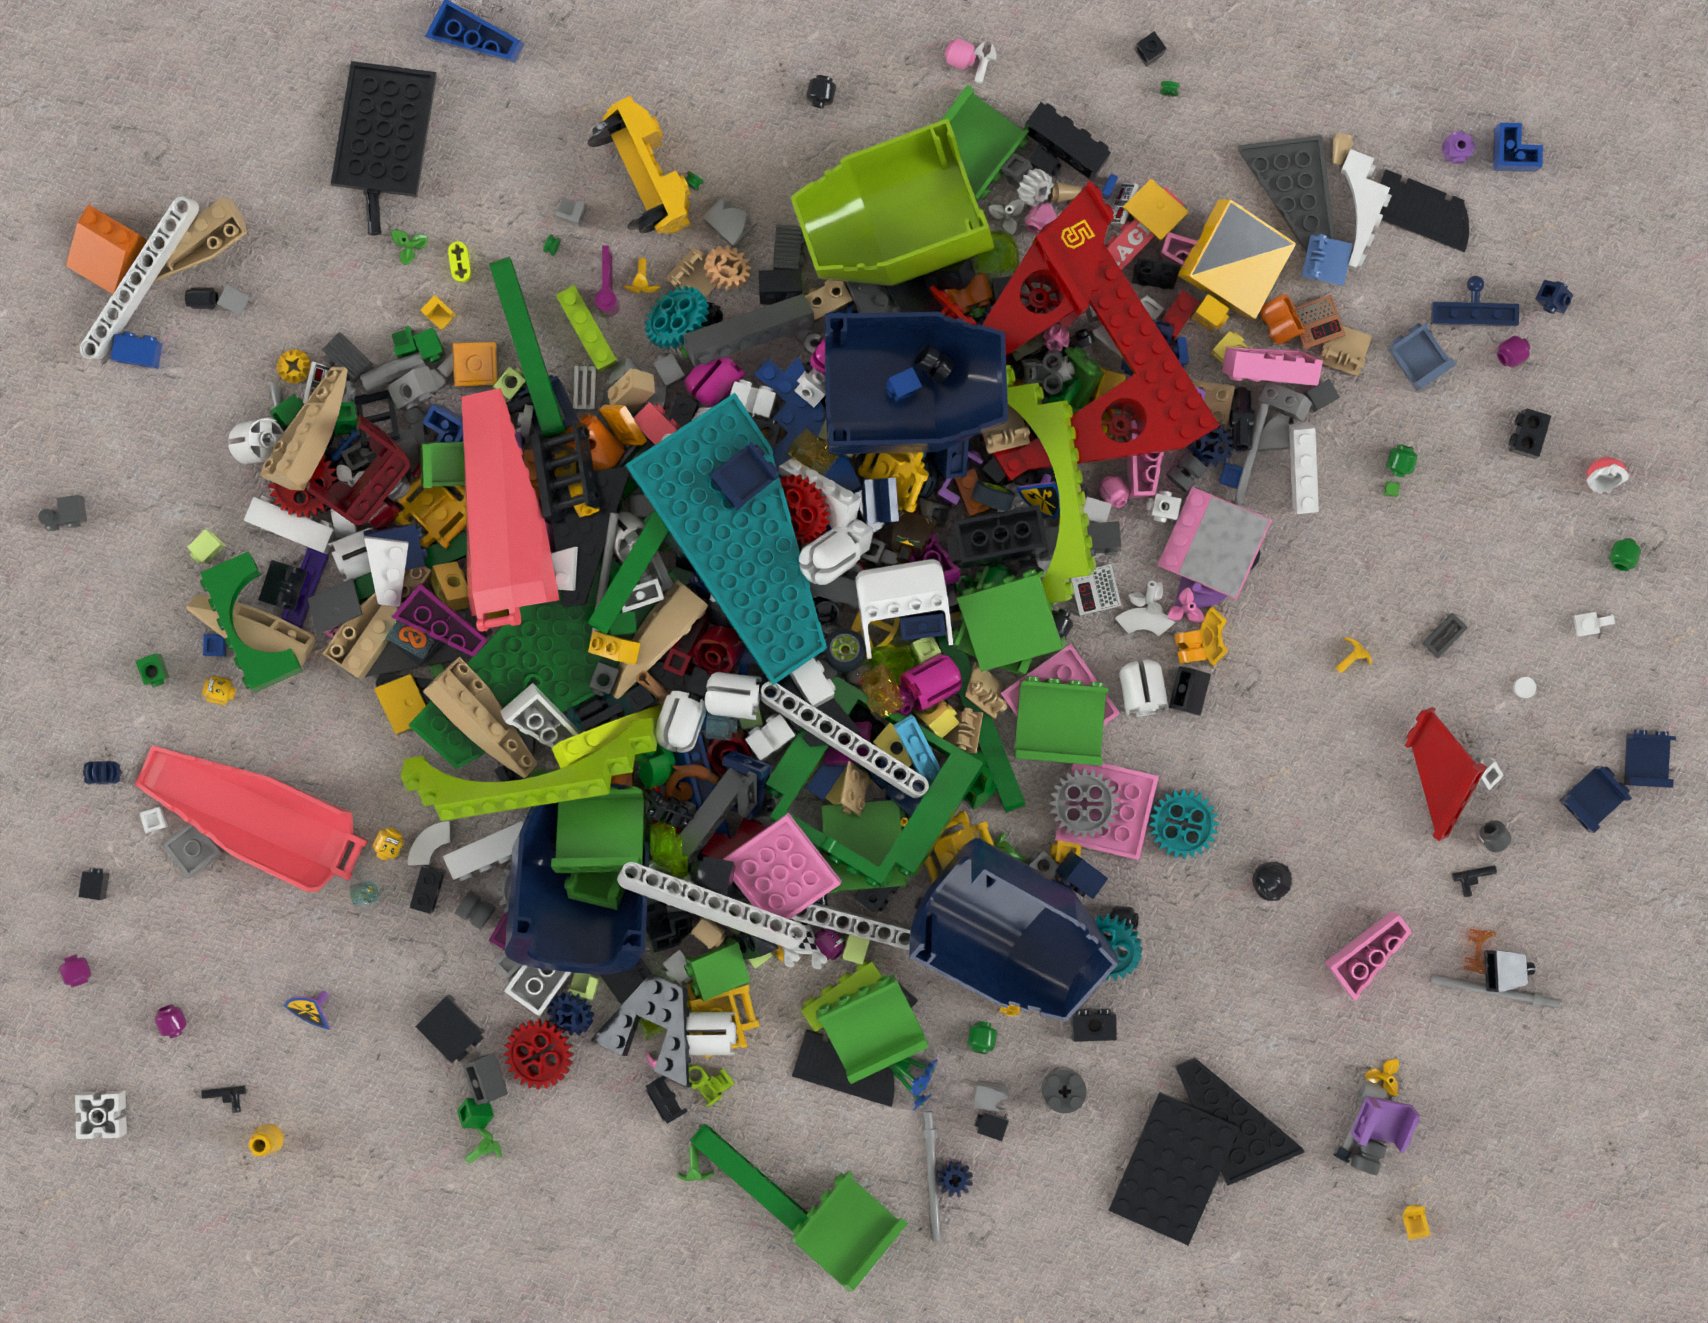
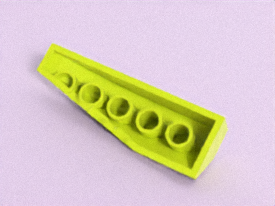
(588, 742)

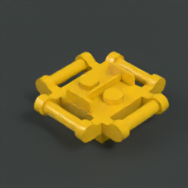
(906, 469)
(436, 511)
(951, 844)
(726, 1003)

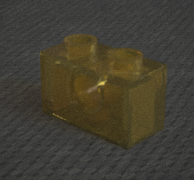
(812, 452)

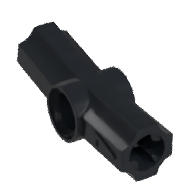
(1241, 420)

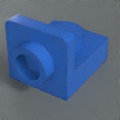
(1181, 351)

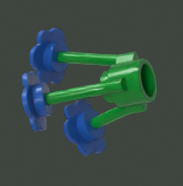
(902, 1069)

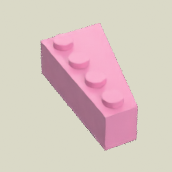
(1368, 953)

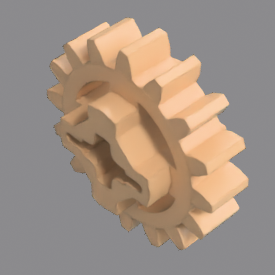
(727, 267)

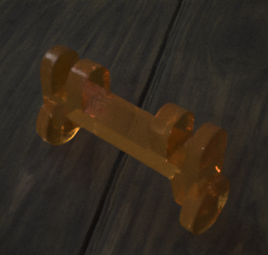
(1482, 937)

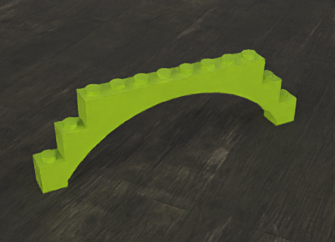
(1054, 429)
(583, 779)

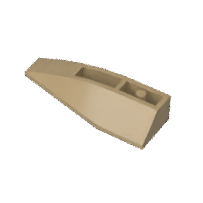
(257, 628)
(659, 632)

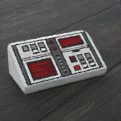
(1125, 193)
(316, 374)

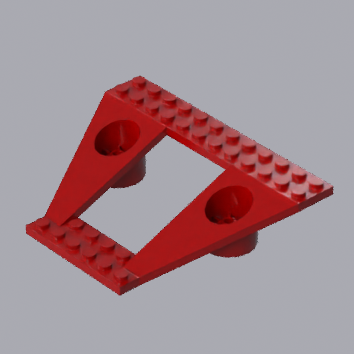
(1157, 395)

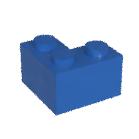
(1510, 154)
(446, 423)

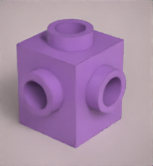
(1451, 150)

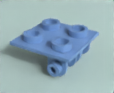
(1327, 259)

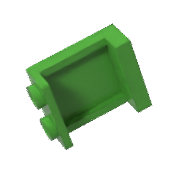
(1088, 372)
(442, 464)
(596, 888)
(717, 970)

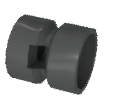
(1191, 466)
(477, 911)
(1368, 1157)

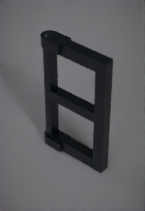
(365, 399)

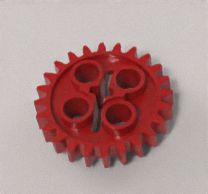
(289, 497)
(805, 508)
(548, 1070)

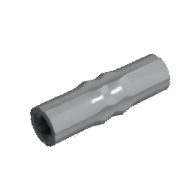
(391, 371)

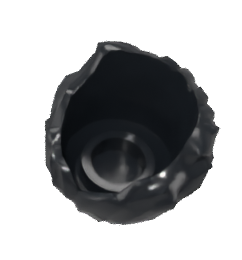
(1272, 880)

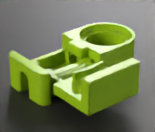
(711, 1088)

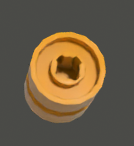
(1190, 646)

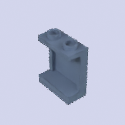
(1420, 356)

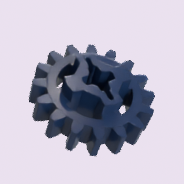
(1215, 451)
(570, 1013)

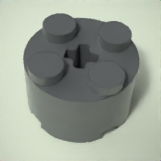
(1071, 1099)

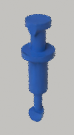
(345, 444)

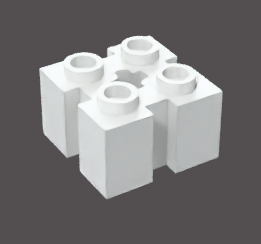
(755, 400)
(772, 738)
(93, 1124)

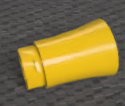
(270, 1135)

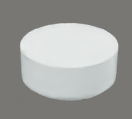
(1524, 687)

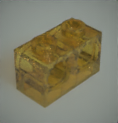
(882, 691)

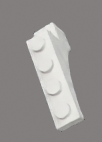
(1367, 199)
(842, 503)

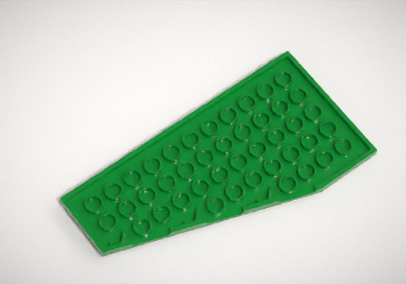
(548, 643)

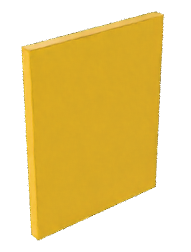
(1155, 209)
(400, 701)

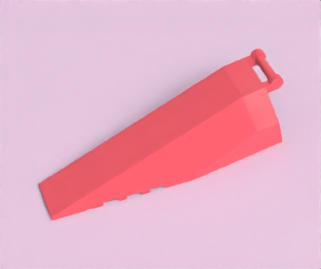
(504, 519)
(255, 817)

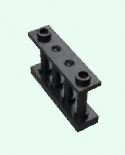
(546, 468)

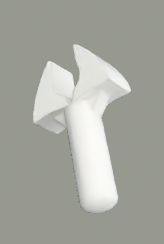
(983, 61)

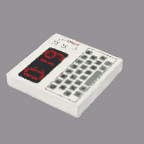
(1096, 591)

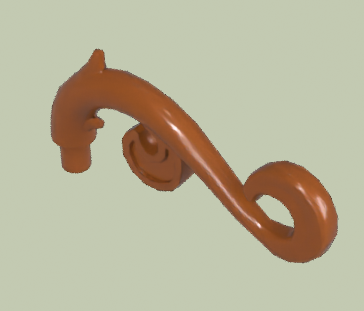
(680, 772)

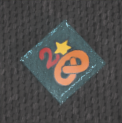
(410, 639)

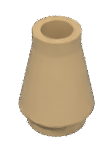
(1341, 146)
(1063, 192)

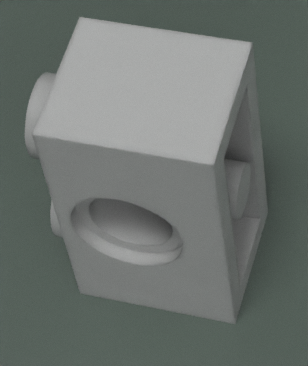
(412, 388)
(1285, 401)

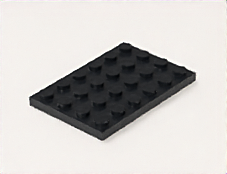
(383, 129)
(1173, 1168)

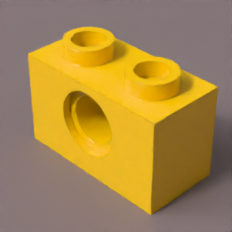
(1210, 313)
(614, 647)

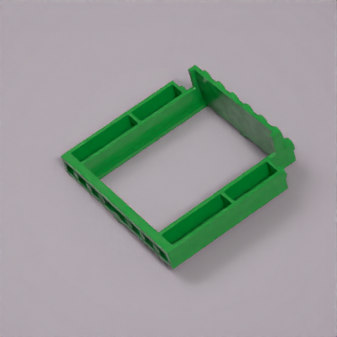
(923, 827)

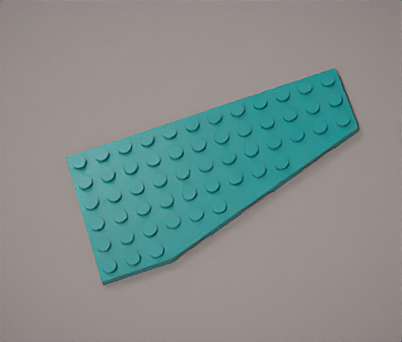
(740, 555)

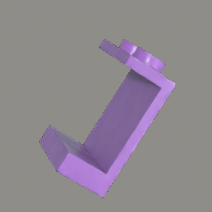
(949, 497)
(1385, 1122)

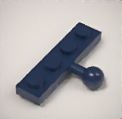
(1475, 312)

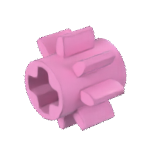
(1056, 337)

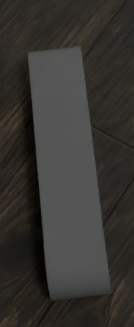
(711, 814)

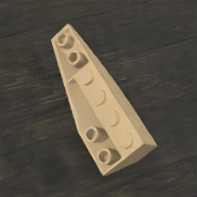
(205, 238)
(308, 434)
(363, 638)
(477, 714)

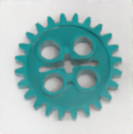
(675, 316)
(1188, 805)
(1121, 936)

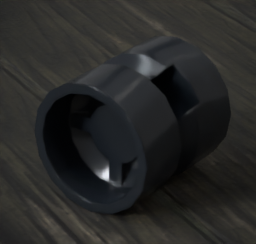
(931, 362)
(826, 610)

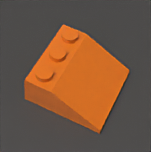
(103, 249)

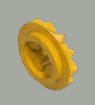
(294, 376)

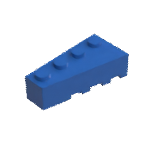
(467, 31)

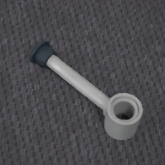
(1366, 1089)

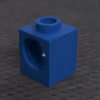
(903, 385)

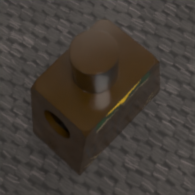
(911, 535)

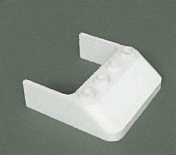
(902, 592)

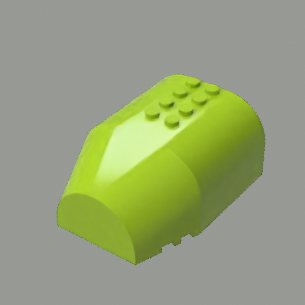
(893, 211)

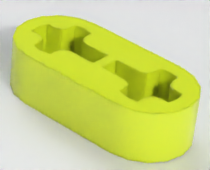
(465, 261)

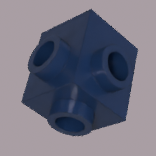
(1554, 296)

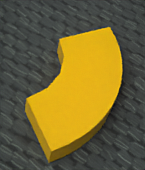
(1212, 635)

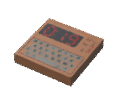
(1319, 322)

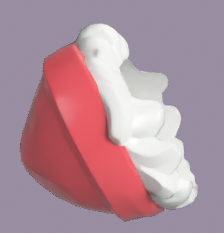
(1606, 474)

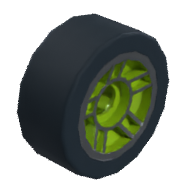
(993, 495)
(845, 639)

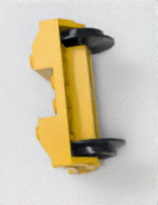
(635, 137)

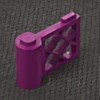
(605, 298)

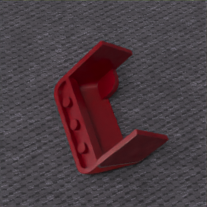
(373, 486)

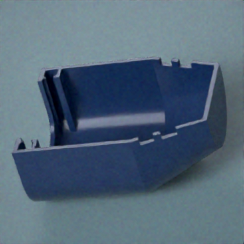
(872, 347)
(561, 932)
(1010, 934)

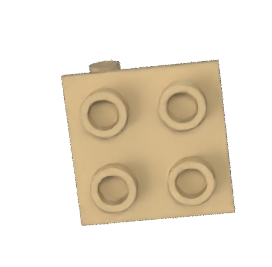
(691, 273)
(1346, 352)
(1218, 399)
(1008, 435)
(985, 691)
(967, 732)
(854, 790)

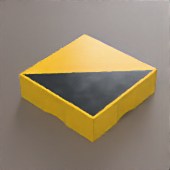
(1237, 258)

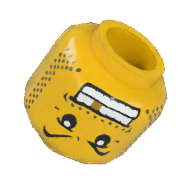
(218, 690)
(388, 843)

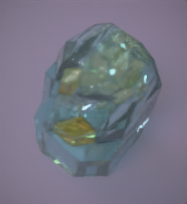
(363, 893)

